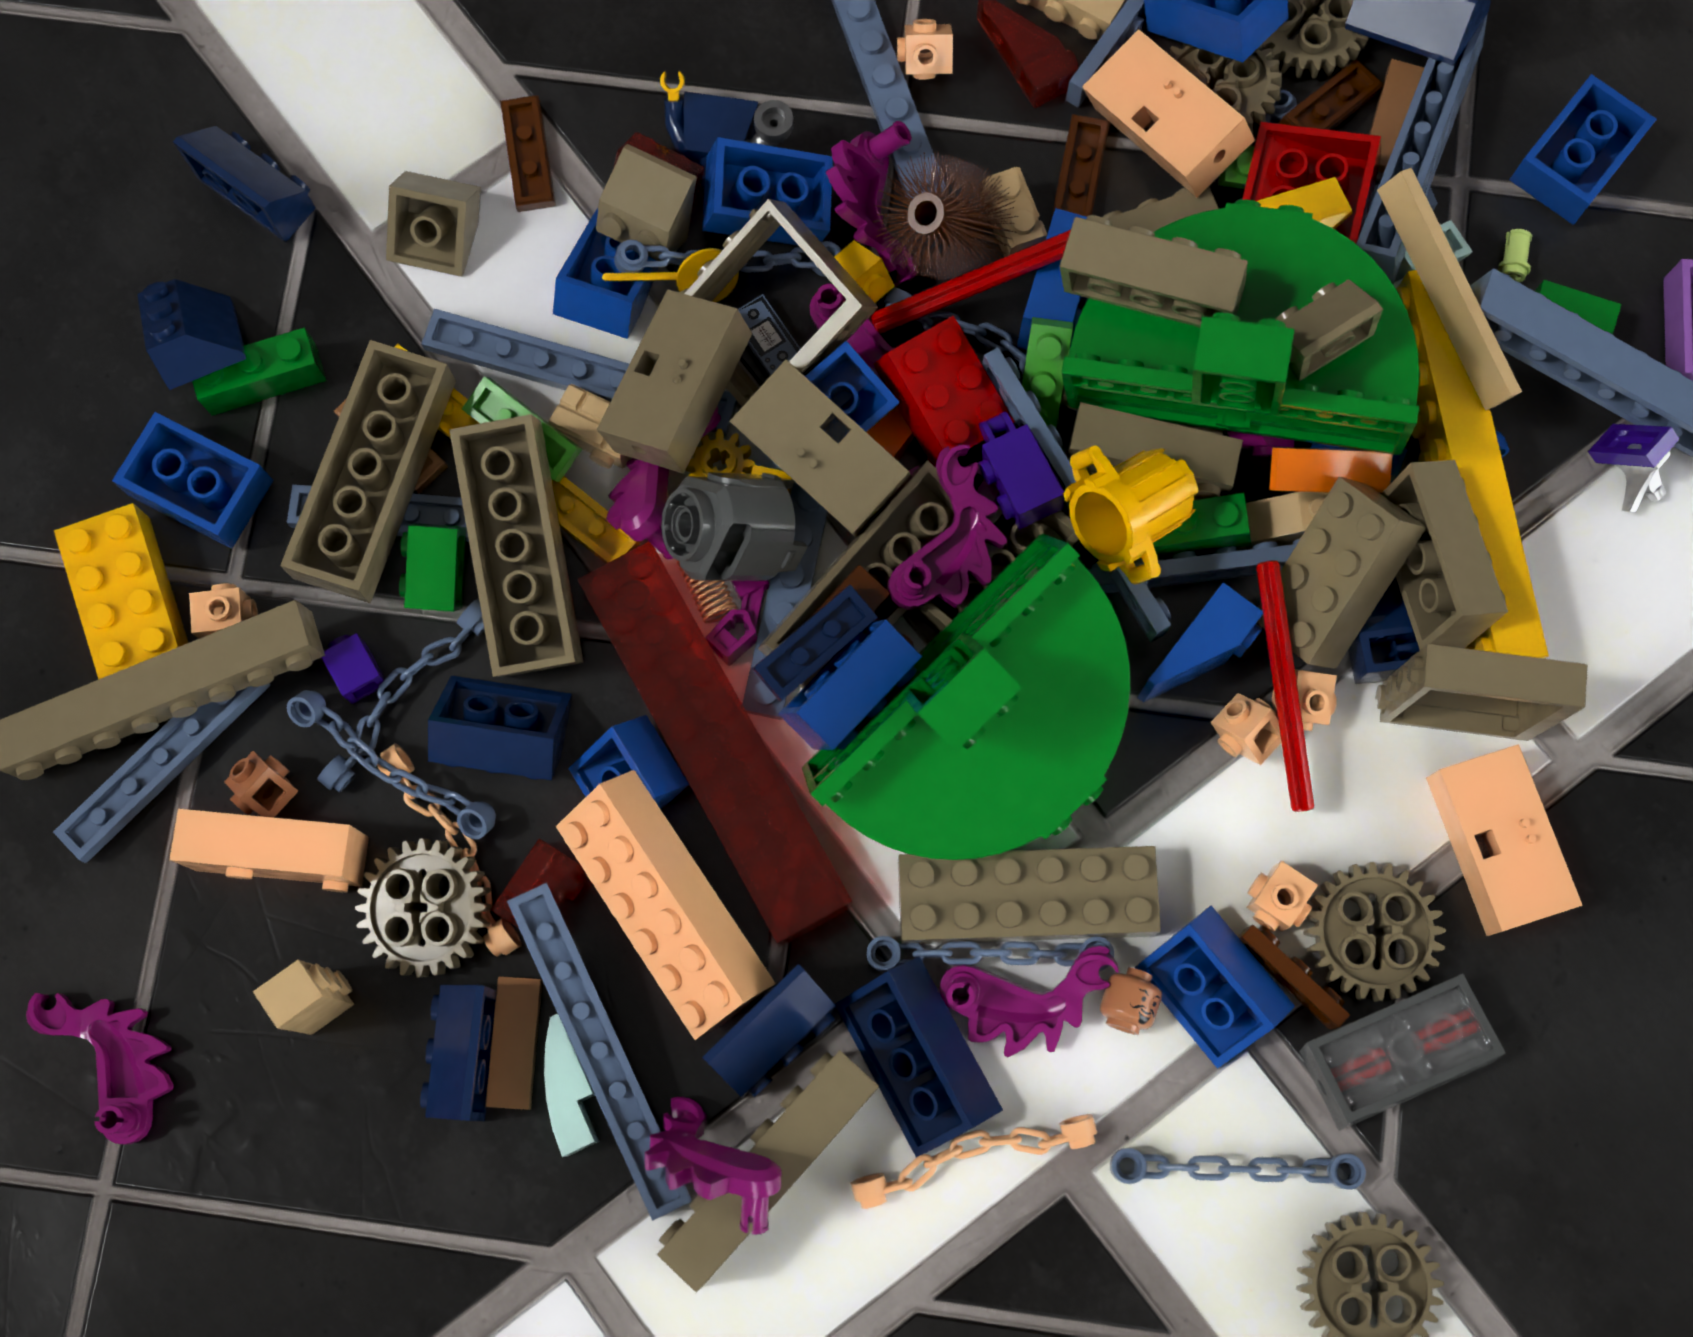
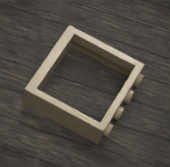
(743, 245)
(1482, 692)

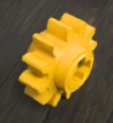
(724, 450)

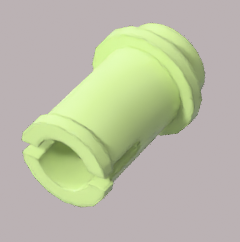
(1516, 254)

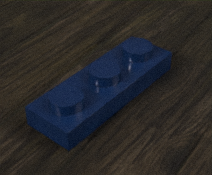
(814, 642)

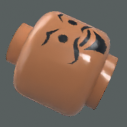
(1131, 1001)

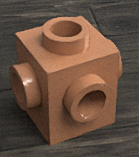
(260, 785)

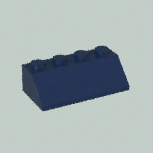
(918, 1056)

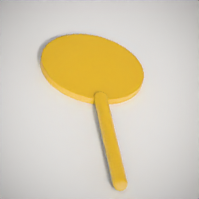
(684, 276)

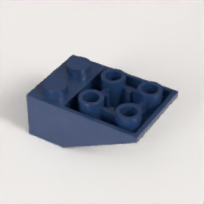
(1384, 639)

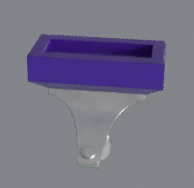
(1639, 454)

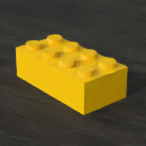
(120, 588)

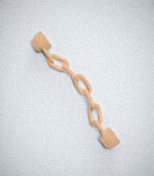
(501, 934)
(871, 1189)

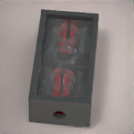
(1401, 1052)

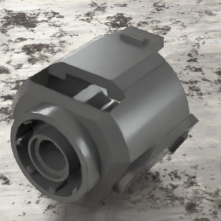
(732, 527)

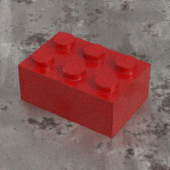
(941, 388)

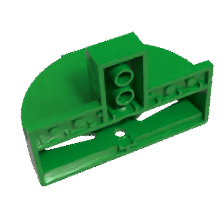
(1237, 366)
(998, 723)

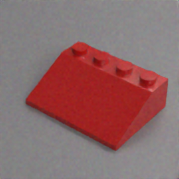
(1299, 156)

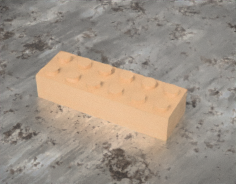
(664, 904)

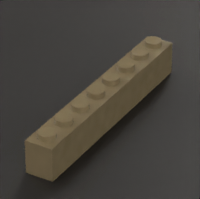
(159, 690)

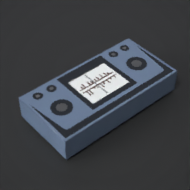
(770, 337)

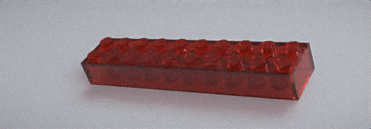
(715, 744)

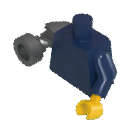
(701, 118)

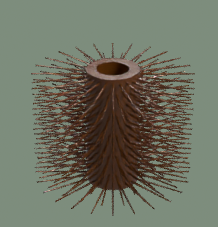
(945, 217)

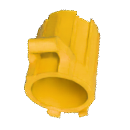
(1128, 507)

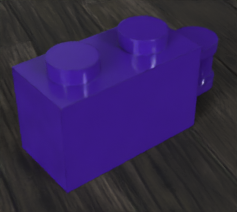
(1019, 472)

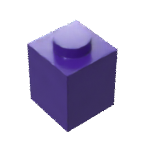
(353, 667)

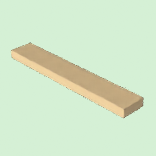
(1448, 289)

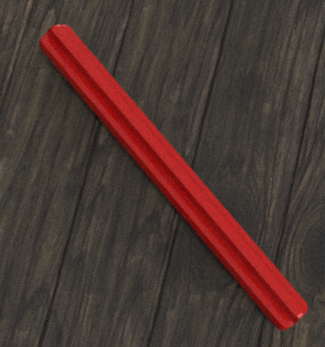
(970, 283)
(1285, 686)

